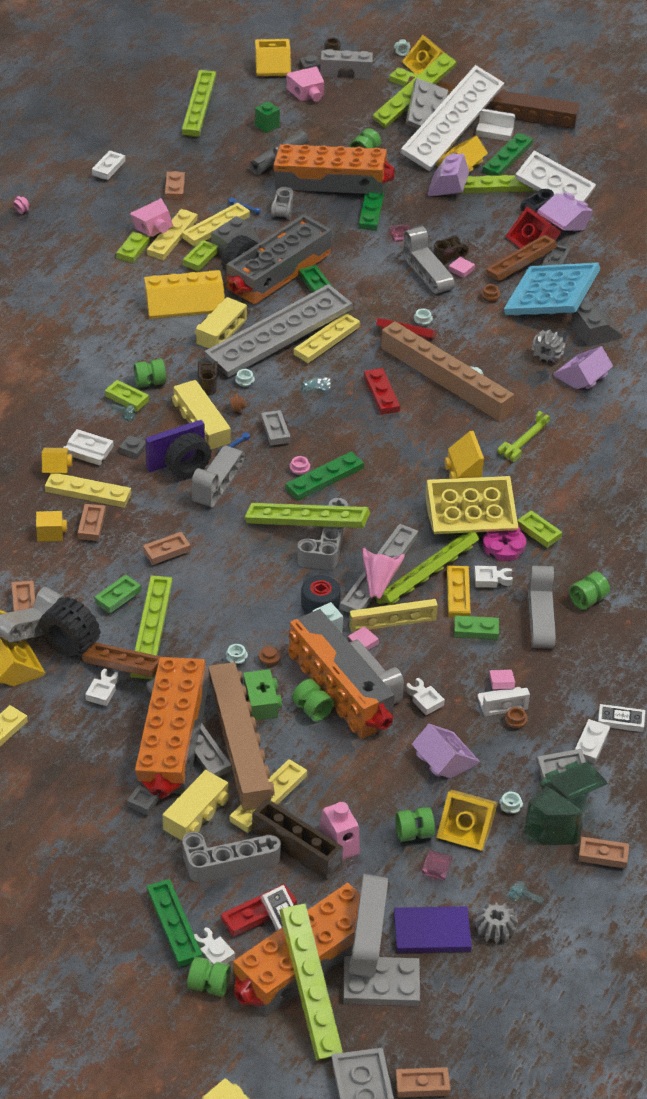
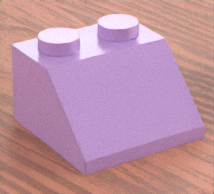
(449, 176)
(566, 212)
(585, 368)
(444, 752)

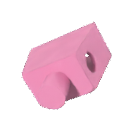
(306, 84)
(152, 218)
(339, 822)

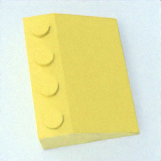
(471, 505)

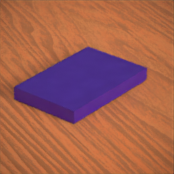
(159, 443)
(432, 929)

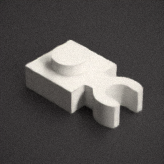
(489, 576)
(102, 690)
(425, 698)
(214, 950)

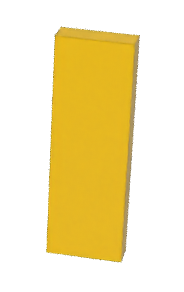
(458, 591)

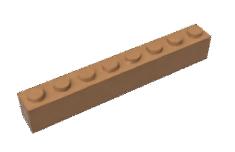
(447, 371)
(240, 735)

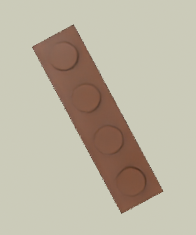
(521, 258)
(122, 659)

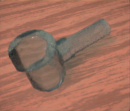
(126, 412)
(520, 889)

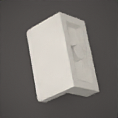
(495, 125)
(502, 700)

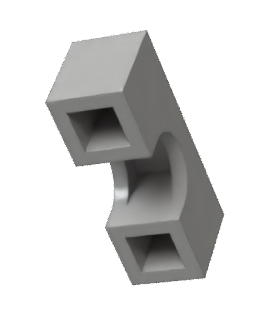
(334, 60)

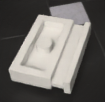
(89, 447)

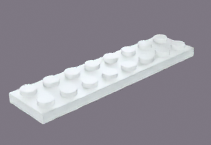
(452, 118)

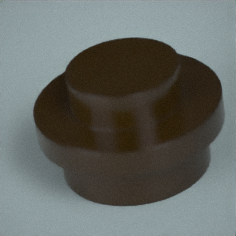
(333, 44)

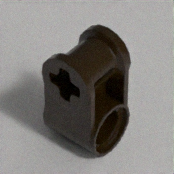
(450, 249)
(208, 377)

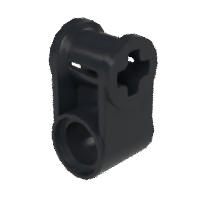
(537, 200)

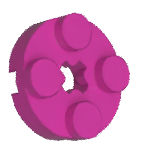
(494, 544)

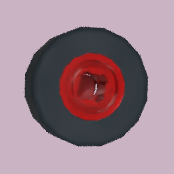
(319, 591)

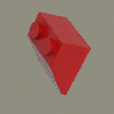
(531, 227)

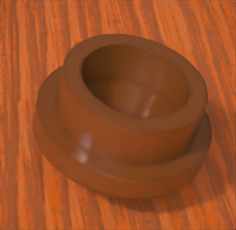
(490, 292)
(238, 403)
(269, 656)
(516, 717)

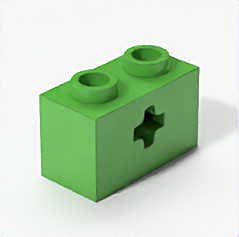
(262, 694)

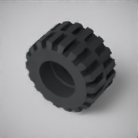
(70, 627)

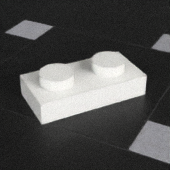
(108, 165)
(592, 740)

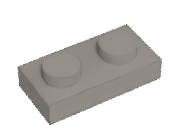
(275, 427)
(558, 760)

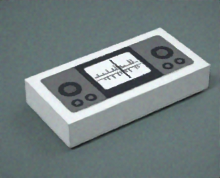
(622, 717)
(274, 902)

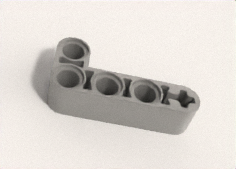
(425, 262)
(211, 483)
(325, 552)
(541, 607)
(26, 622)
(391, 677)
(228, 859)
(368, 926)

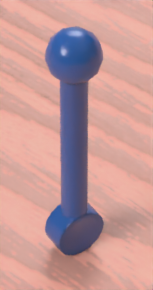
(231, 201)
(245, 436)

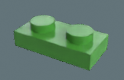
(117, 594)
(476, 627)

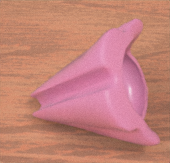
(379, 571)

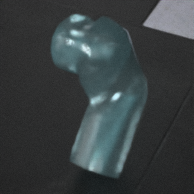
(318, 382)

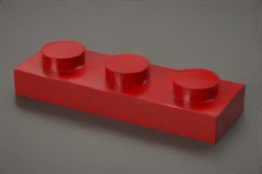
(425, 333)
(381, 391)
(248, 914)

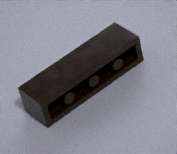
(298, 838)

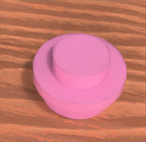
(21, 204)
(299, 465)

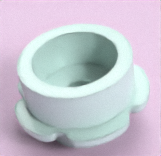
(402, 52)
(423, 317)
(244, 377)
(236, 653)
(511, 802)

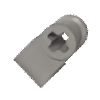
(282, 203)

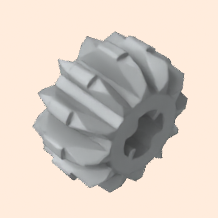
(548, 346)
(496, 922)

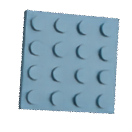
(552, 289)

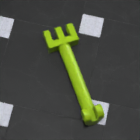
(514, 449)

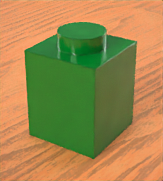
(267, 117)

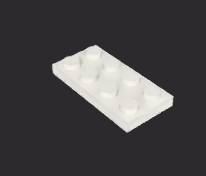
(544, 173)

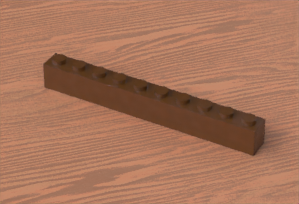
(529, 107)

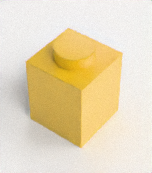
(56, 460)
(50, 526)

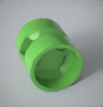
(366, 139)
(149, 373)
(589, 590)
(313, 700)
(406, 824)
(209, 976)

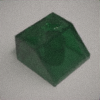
(574, 781)
(553, 819)

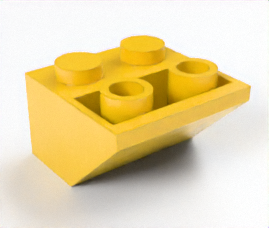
(272, 57)

